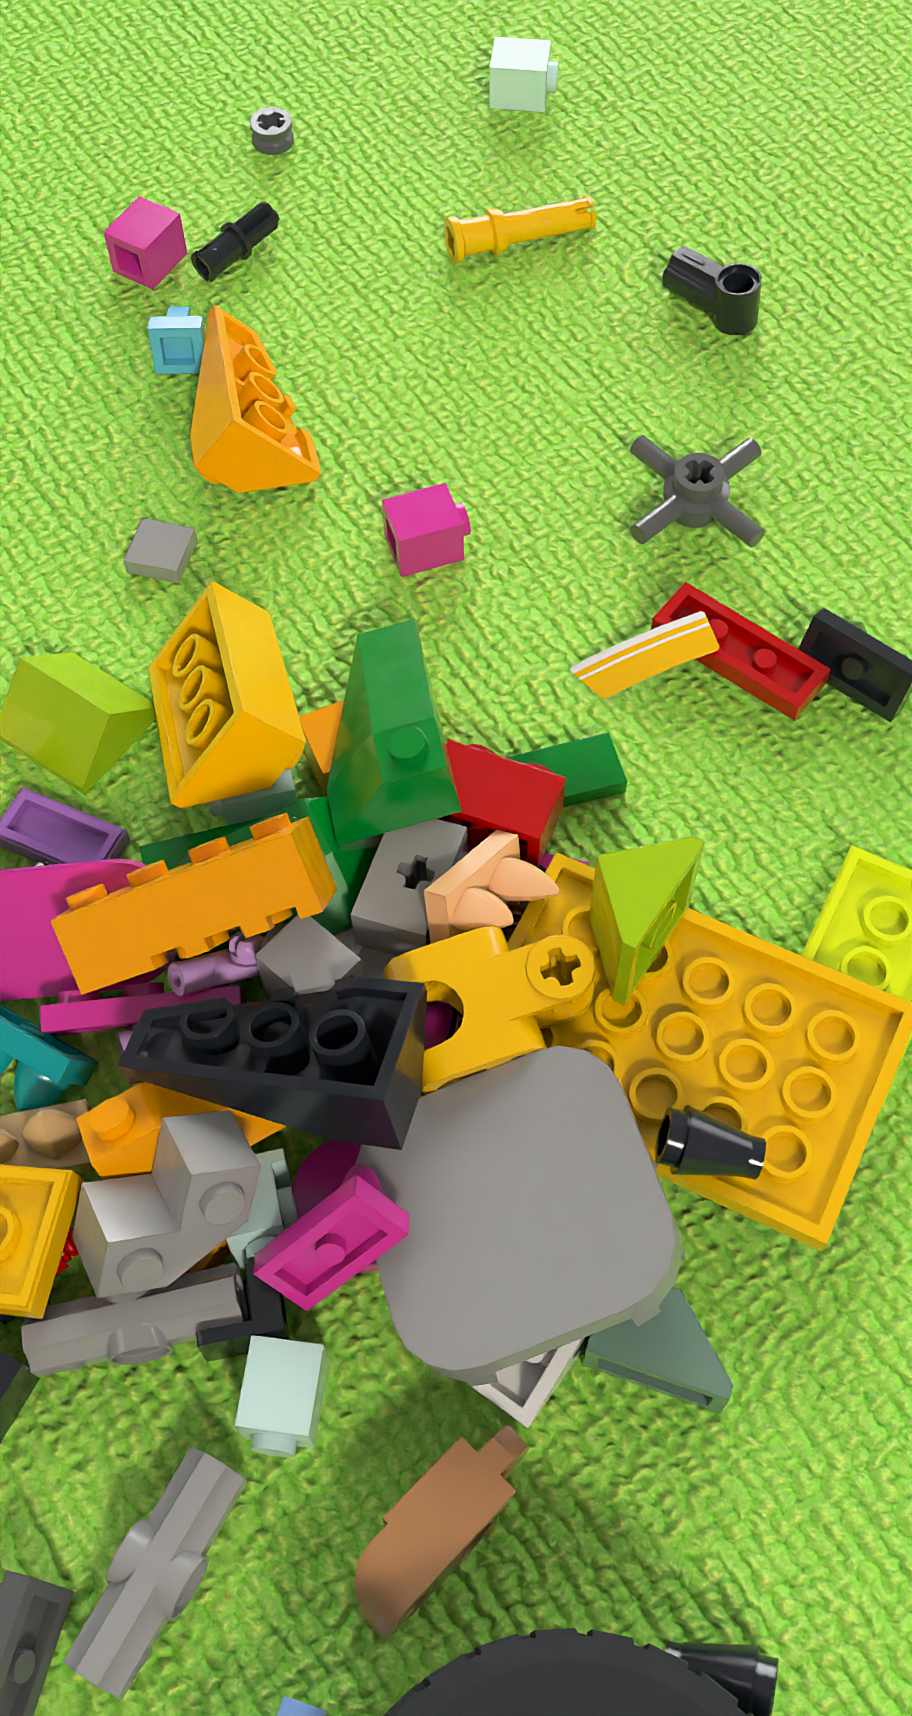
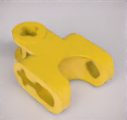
(500, 995)

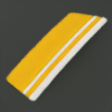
(647, 655)

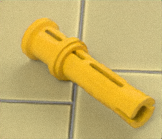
(498, 230)

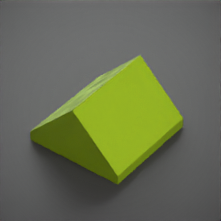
(71, 717)
(638, 904)

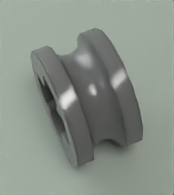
(272, 130)

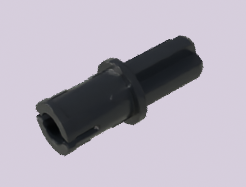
(235, 241)

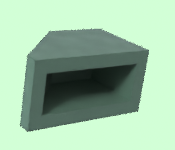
(664, 1355)

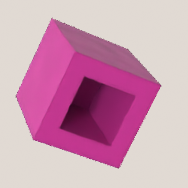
(145, 242)
(425, 529)

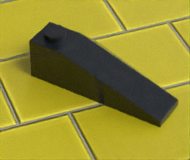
(314, 1061)

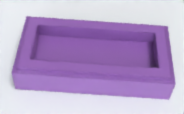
(57, 833)

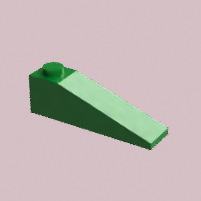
(389, 743)

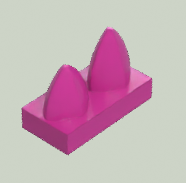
(333, 1240)

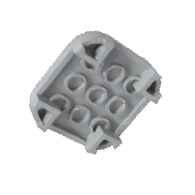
(523, 1216)

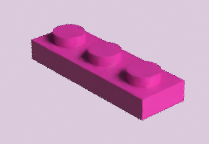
(90, 1014)

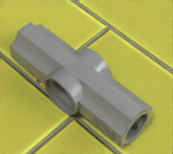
(134, 1324)
(155, 1573)

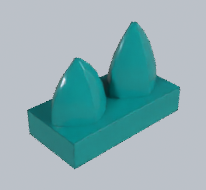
(44, 1062)

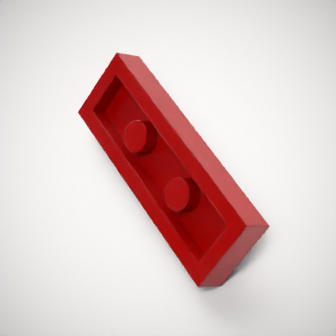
(750, 654)

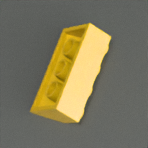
(224, 702)

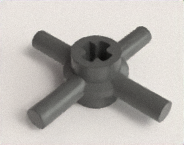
(696, 491)

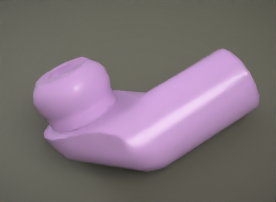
(216, 967)

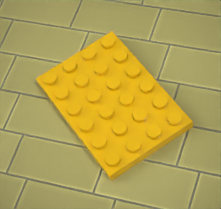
(745, 1039)

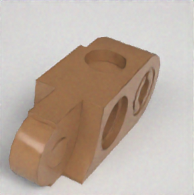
(435, 1529)

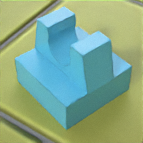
(177, 341)

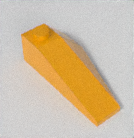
(242, 418)
(125, 1129)

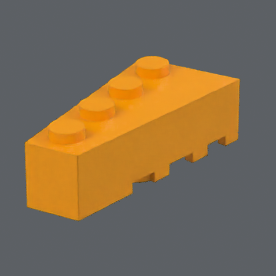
(195, 903)

